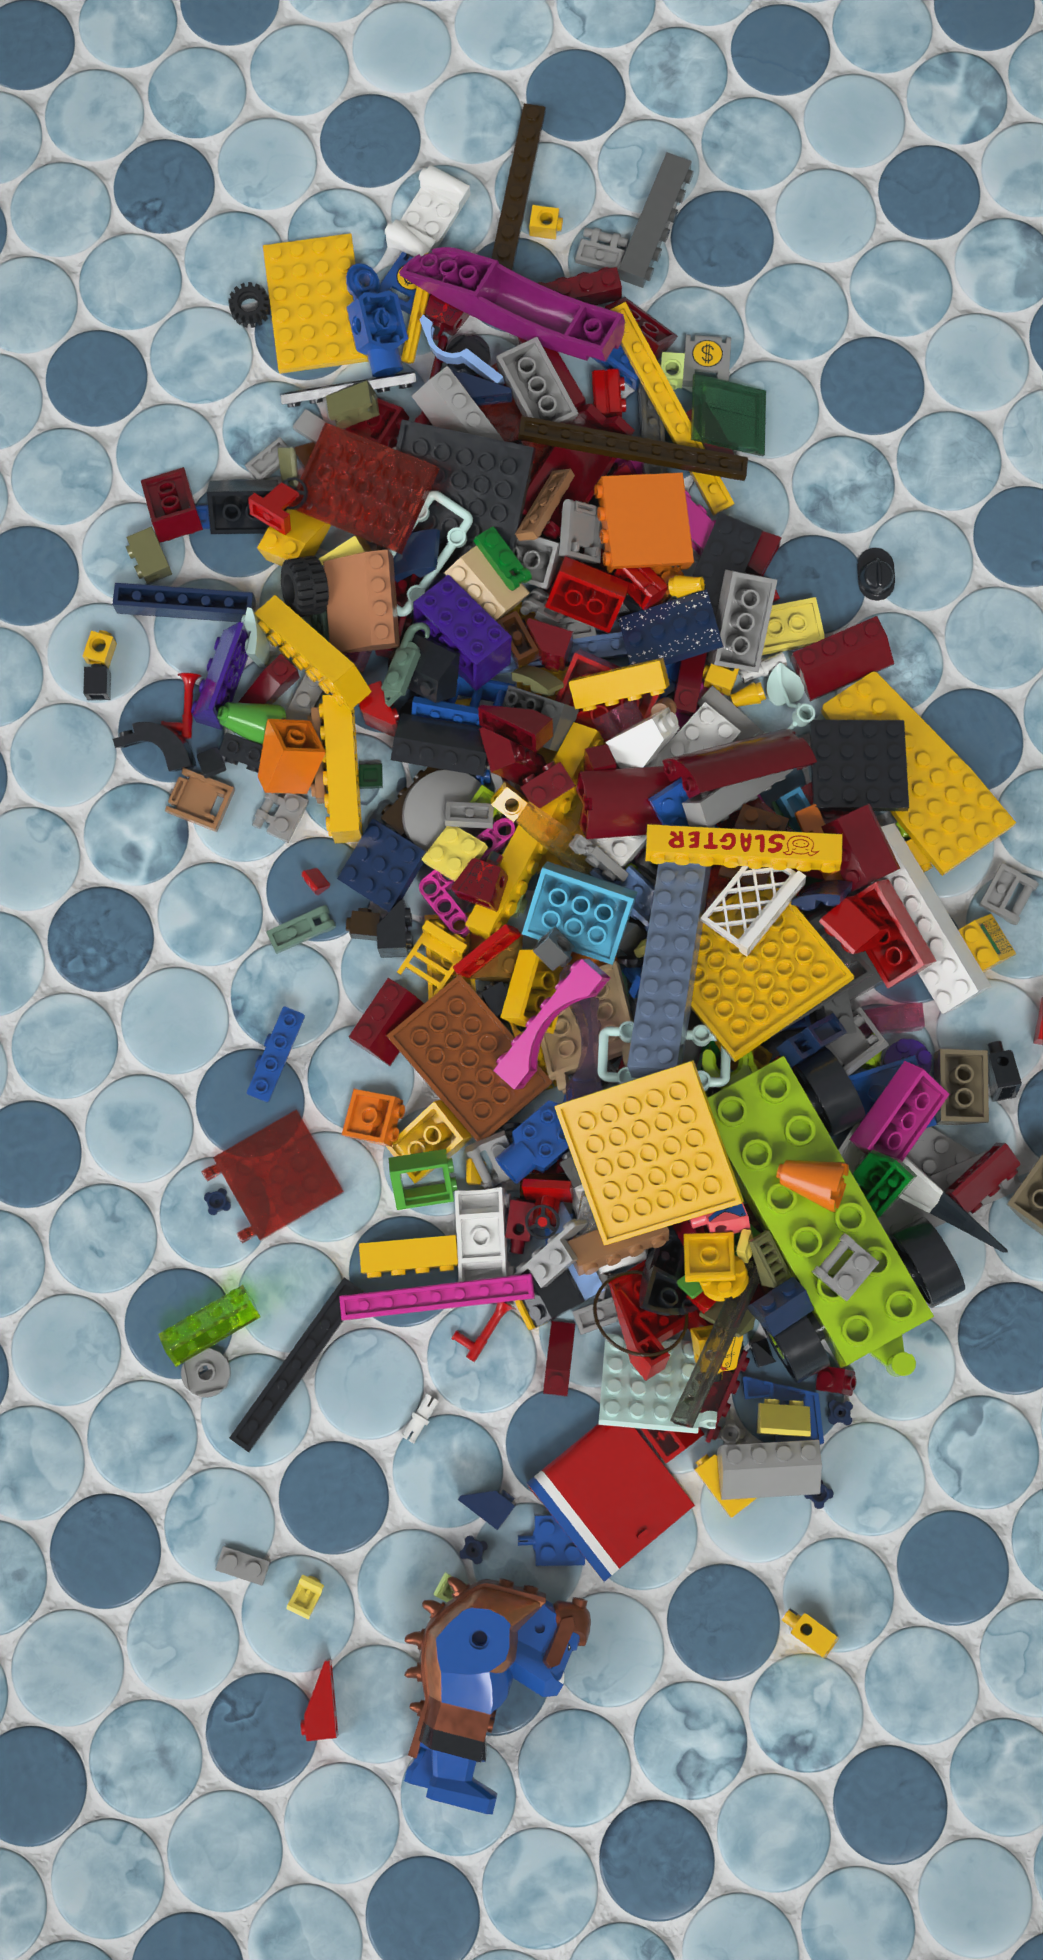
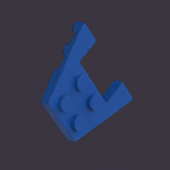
(757, 1388)

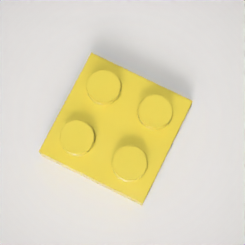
(453, 852)

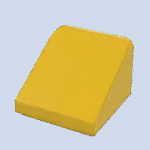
(472, 1174)

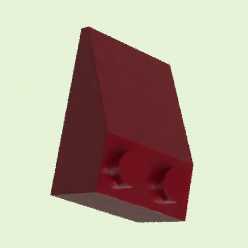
(168, 505)

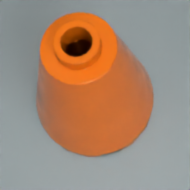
(815, 1180)

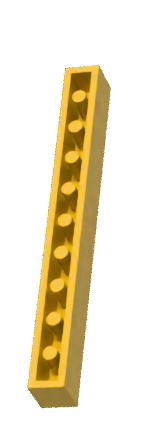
(523, 851)

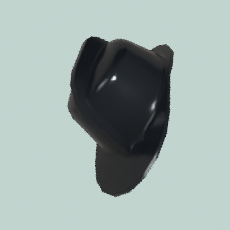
(876, 574)

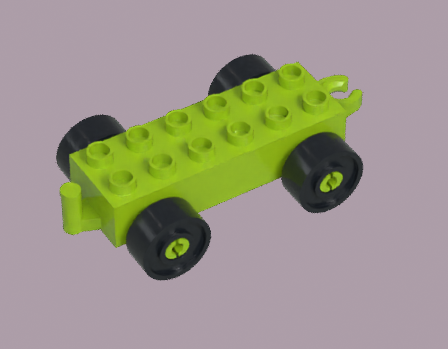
(790, 1116)

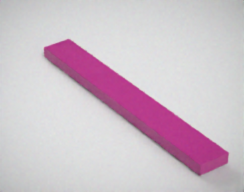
(437, 1297)

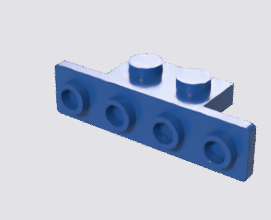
(278, 1047)

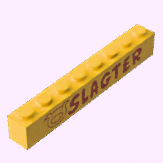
(744, 848)

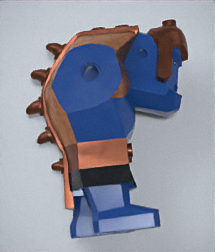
(467, 1670)

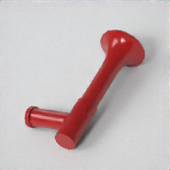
(186, 725)
(476, 1347)

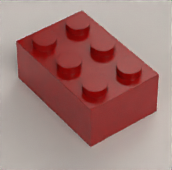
(587, 594)

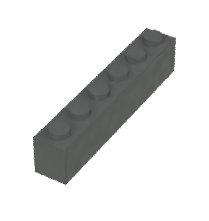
(655, 219)

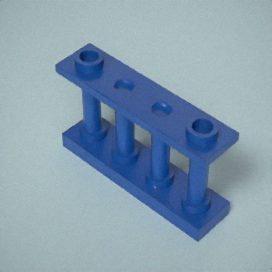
(449, 711)

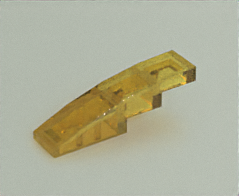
(552, 836)

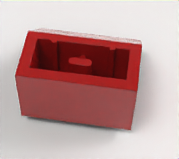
(377, 713)
(854, 925)
(670, 1443)

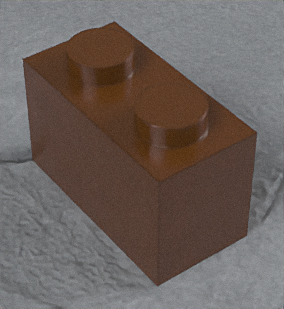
(522, 645)

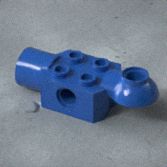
(375, 321)
(535, 1144)

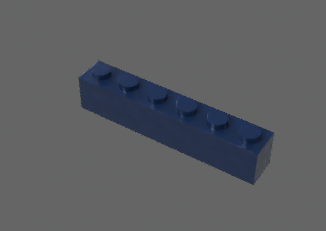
(181, 602)

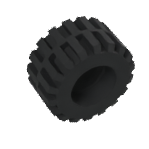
(305, 585)

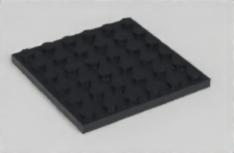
(476, 473)

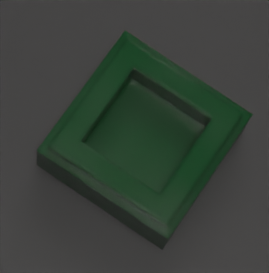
(370, 776)

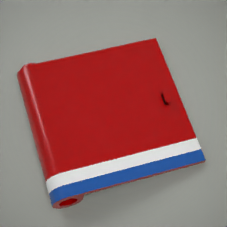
(608, 1493)

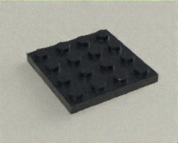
(859, 765)

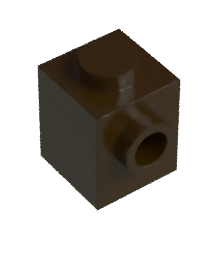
(363, 924)

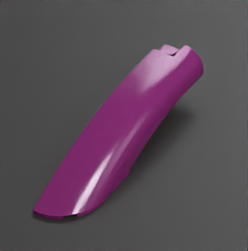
(516, 303)

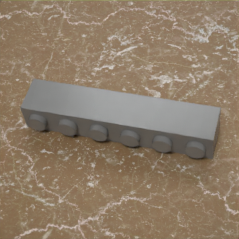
(718, 804)

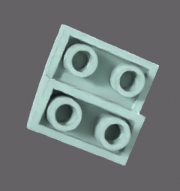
(257, 645)

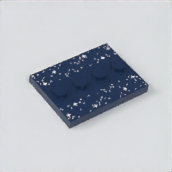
(672, 630)

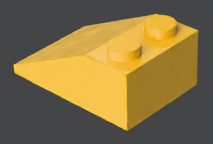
(301, 541)
(431, 1131)

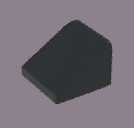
(211, 762)

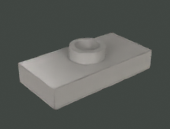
(266, 461)

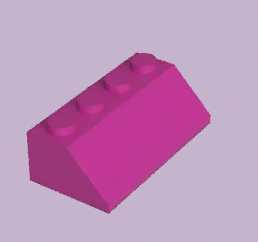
(900, 1113)

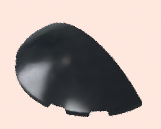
(659, 1279)

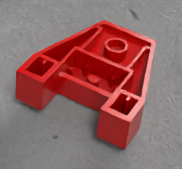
(643, 1329)

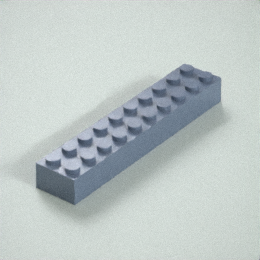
(668, 968)

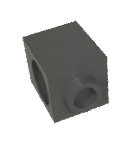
(554, 949)

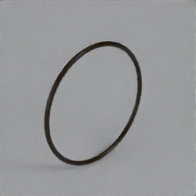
(618, 1346)

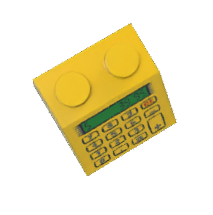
(987, 942)

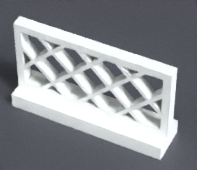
(766, 917)

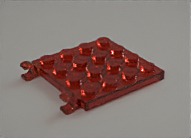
(276, 1176)

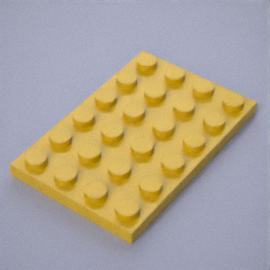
(310, 302)

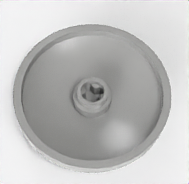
(426, 805)

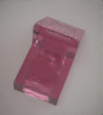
(618, 719)

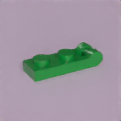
(502, 558)

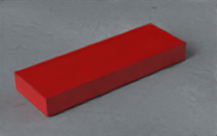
(487, 951)

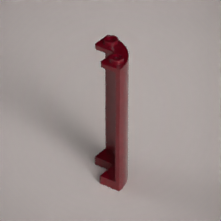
(586, 467)
(739, 761)
(618, 801)

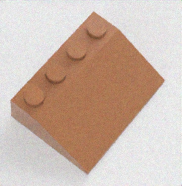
(362, 602)

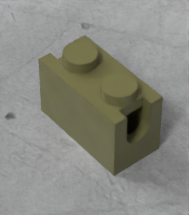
(352, 405)
(149, 556)

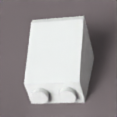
(643, 741)

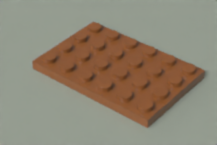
(455, 1049)

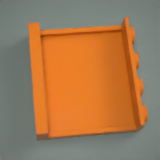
(644, 521)

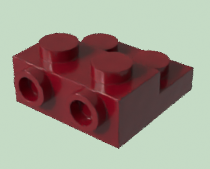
(384, 427)

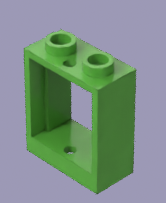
(427, 1194)

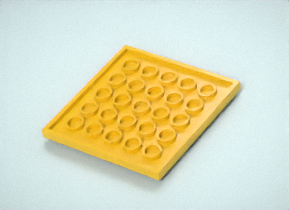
(778, 982)
(649, 1153)

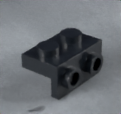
(241, 750)

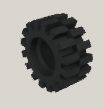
(243, 294)

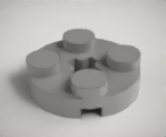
(218, 1380)

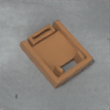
(196, 799)

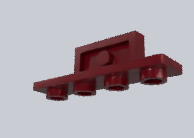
(720, 1393)

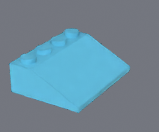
(582, 909)

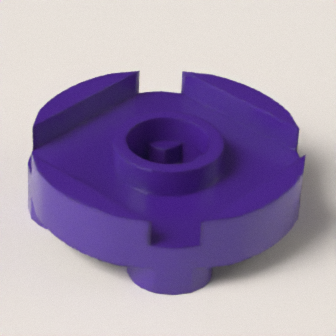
(906, 1048)

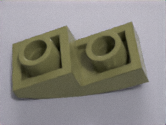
(538, 679)

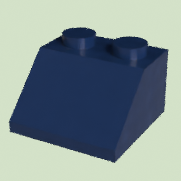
(781, 1306)
(490, 1506)

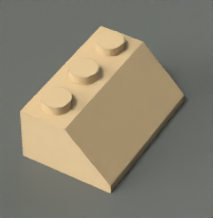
(484, 585)

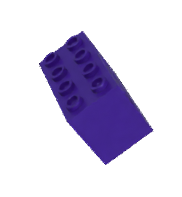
(466, 628)

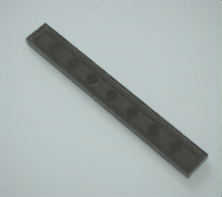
(715, 1351)

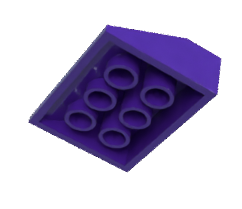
(222, 676)

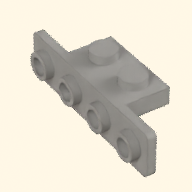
(554, 1258)

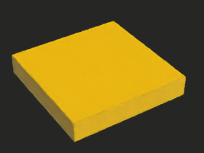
(709, 1257)

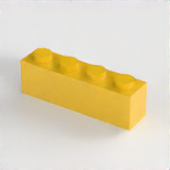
(619, 684)
(408, 1254)

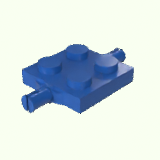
(552, 1544)

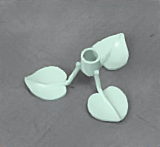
(786, 687)

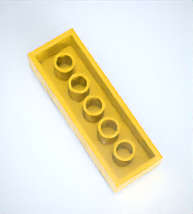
(312, 653)
(342, 771)

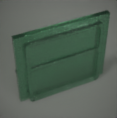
(728, 415)

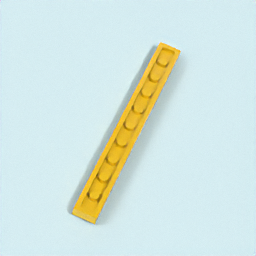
(668, 406)

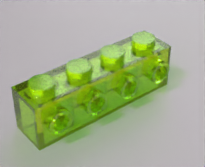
(209, 1325)

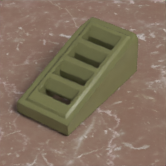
(769, 1275)

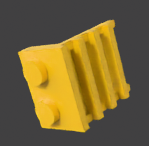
(443, 944)

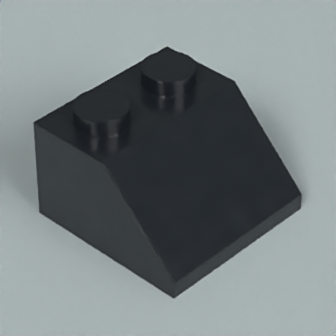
(554, 1299)

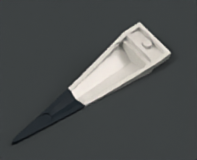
(926, 1196)

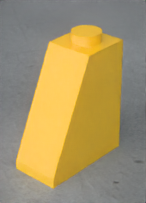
(709, 1474)

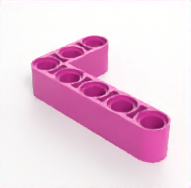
(443, 885)

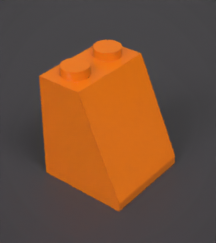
(289, 756)

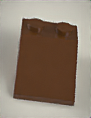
(754, 819)

